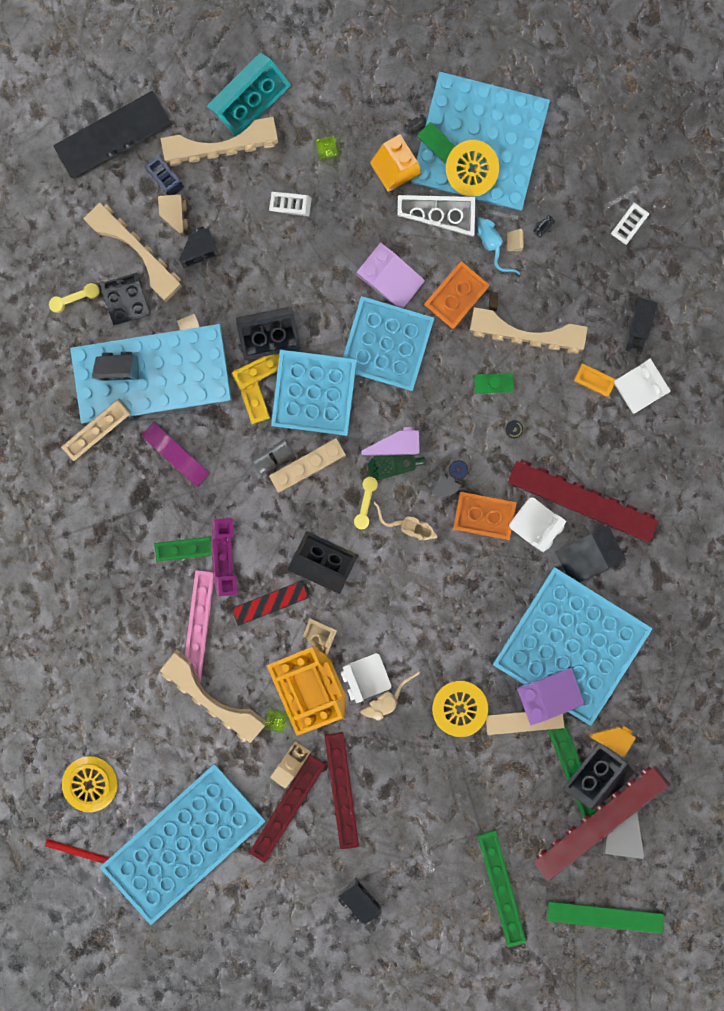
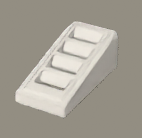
(289, 210)
(640, 210)

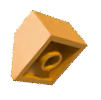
(395, 163)

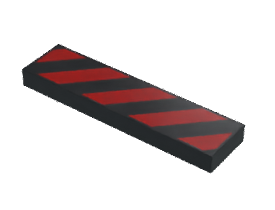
(270, 603)

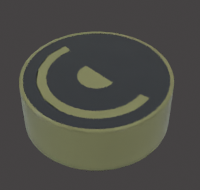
(514, 429)

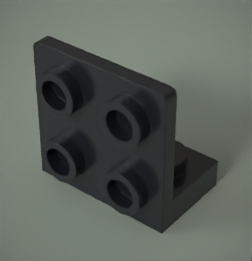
(124, 299)

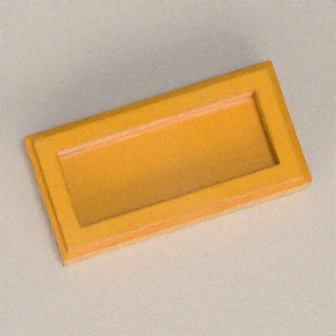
(594, 380)

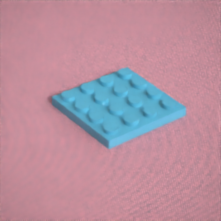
(388, 343)
(313, 392)

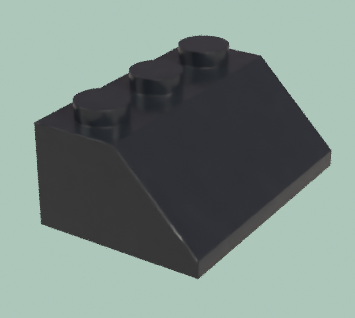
(268, 333)
(322, 562)

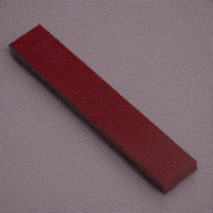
(341, 790)
(287, 808)

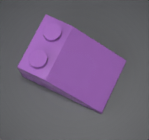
(550, 696)

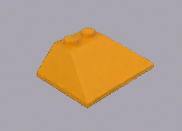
(309, 689)

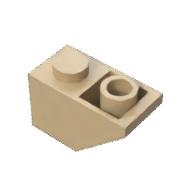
(172, 212)
(290, 764)

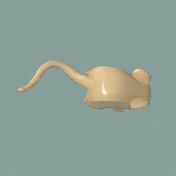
(411, 527)
(385, 704)

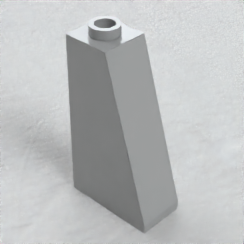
(626, 838)

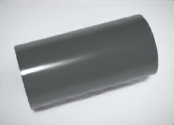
(272, 457)

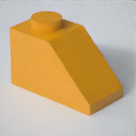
(615, 738)

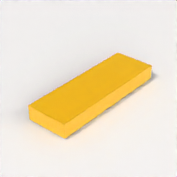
(256, 371)
(254, 403)

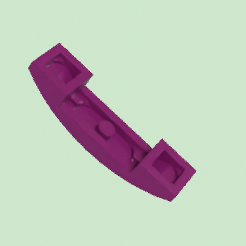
(175, 454)
(222, 557)

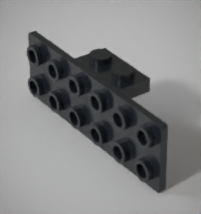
(112, 134)

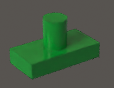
(493, 383)

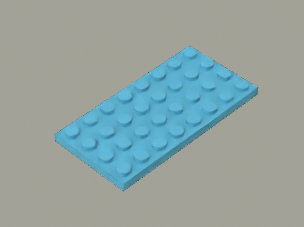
(174, 373)
(182, 844)

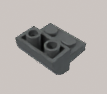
(443, 486)

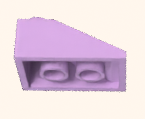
(390, 276)

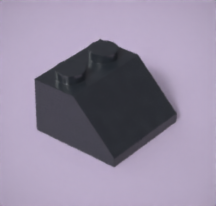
(198, 248)
(116, 367)
(359, 902)

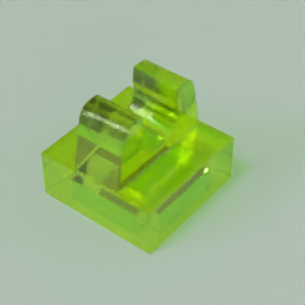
(326, 147)
(275, 721)

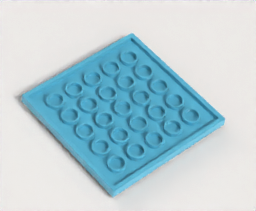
(488, 113)
(577, 631)

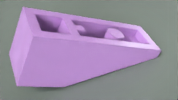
(400, 443)

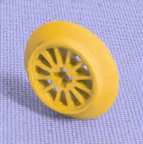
(491, 171)
(480, 714)
(109, 789)

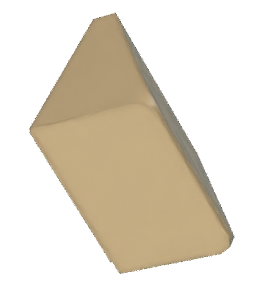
(515, 240)
(188, 322)

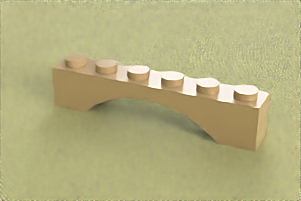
(258, 134)
(105, 224)
(488, 323)
(243, 721)

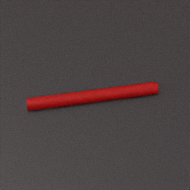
(76, 851)

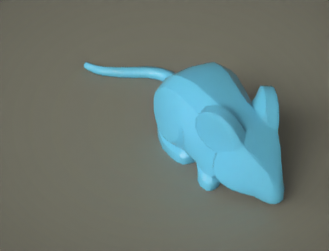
(491, 240)

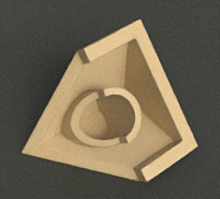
(319, 635)

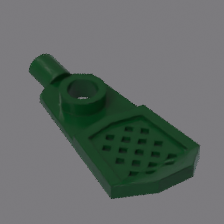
(396, 465)

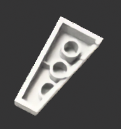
(440, 211)

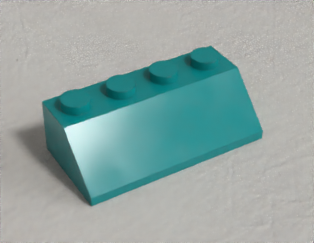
(249, 94)

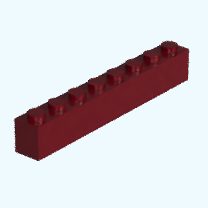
(582, 501)
(602, 823)

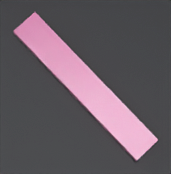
(199, 620)

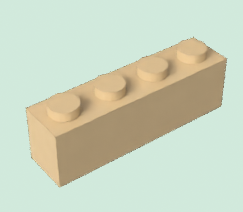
(307, 465)

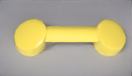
(58, 304)
(362, 521)

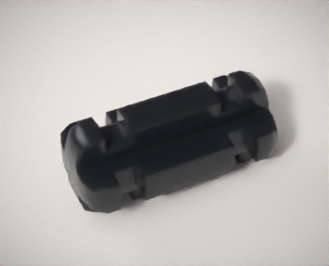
(415, 124)
(544, 226)

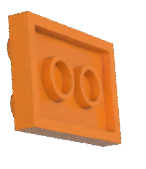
(456, 295)
(484, 515)

